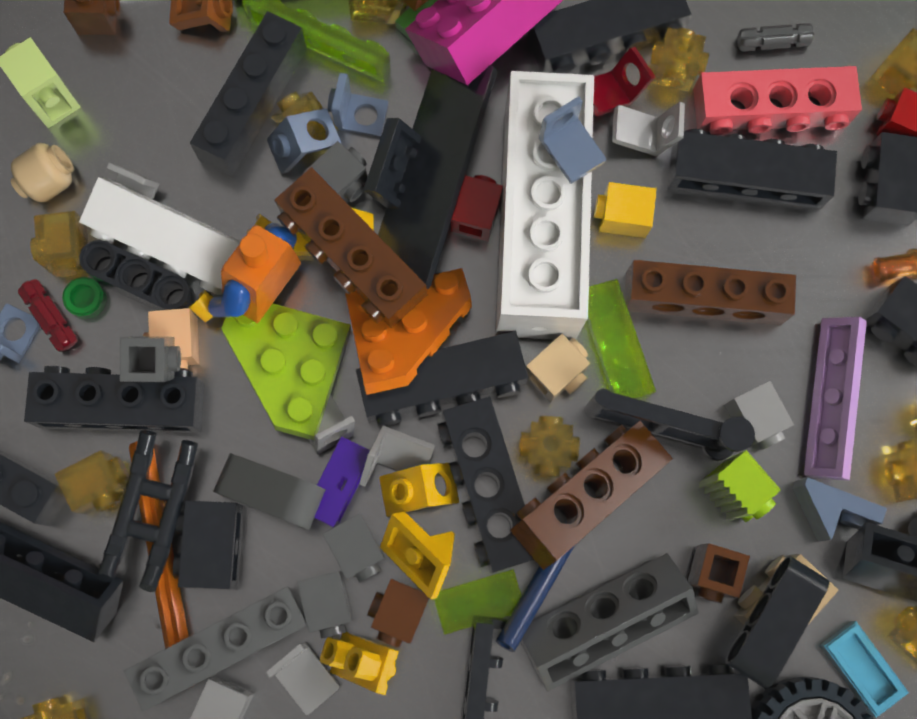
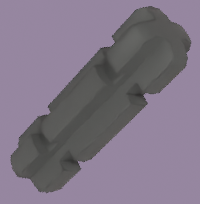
(775, 37)

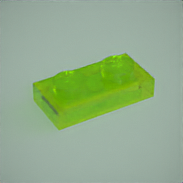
(484, 597)

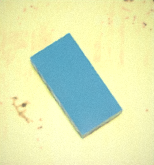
(864, 668)

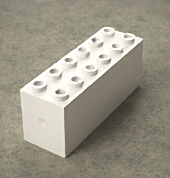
(542, 215)

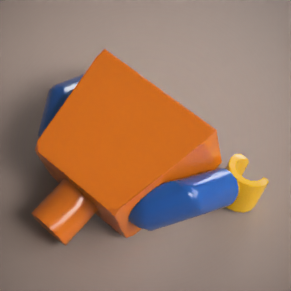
(252, 274)

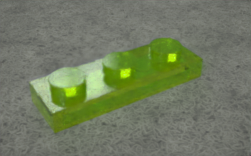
(617, 342)

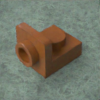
(195, 13)

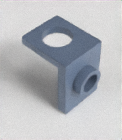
(345, 104)
(292, 141)
(570, 142)
(16, 349)

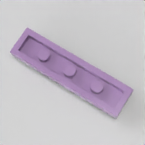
(835, 398)

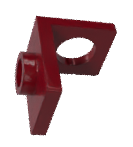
(615, 89)

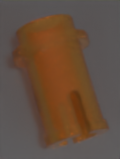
(895, 266)

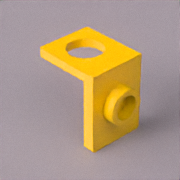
(416, 488)

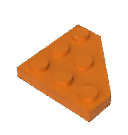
(393, 354)

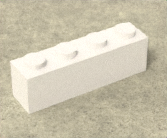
(158, 232)

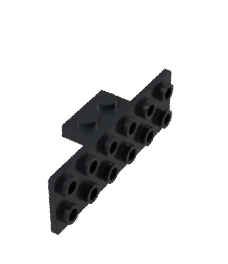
(424, 167)

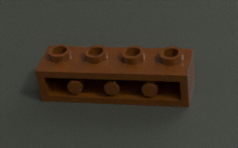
(350, 247)

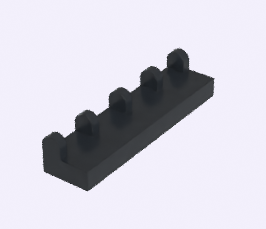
(478, 667)

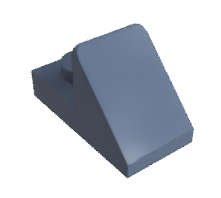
(825, 505)

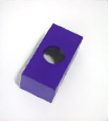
(344, 465)

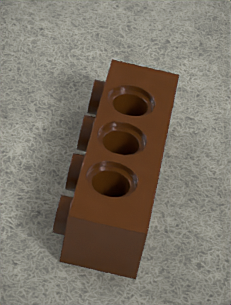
(710, 292)
(550, 539)

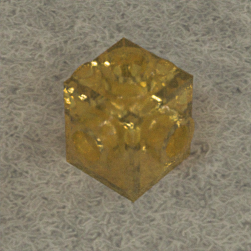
(679, 58)
(538, 457)

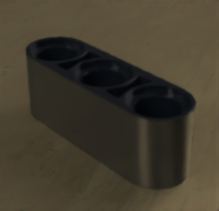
(122, 270)
(777, 622)

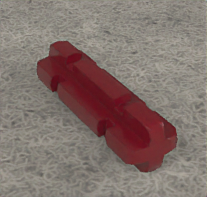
(47, 315)

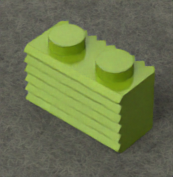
(741, 488)

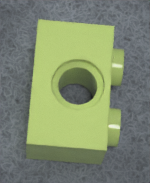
(38, 82)

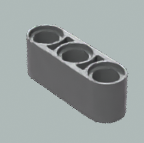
(269, 491)

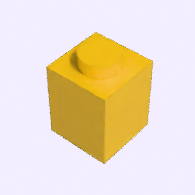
(626, 210)

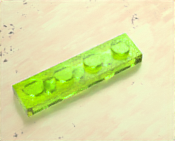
(327, 40)

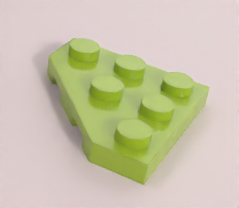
(289, 363)

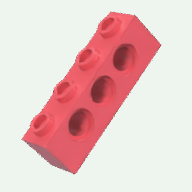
(832, 86)

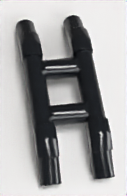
(160, 535)

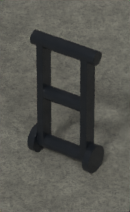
(715, 438)

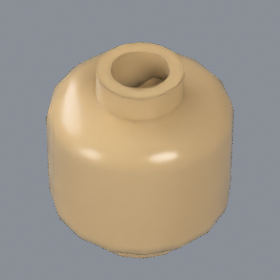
(41, 172)

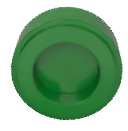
(84, 298)

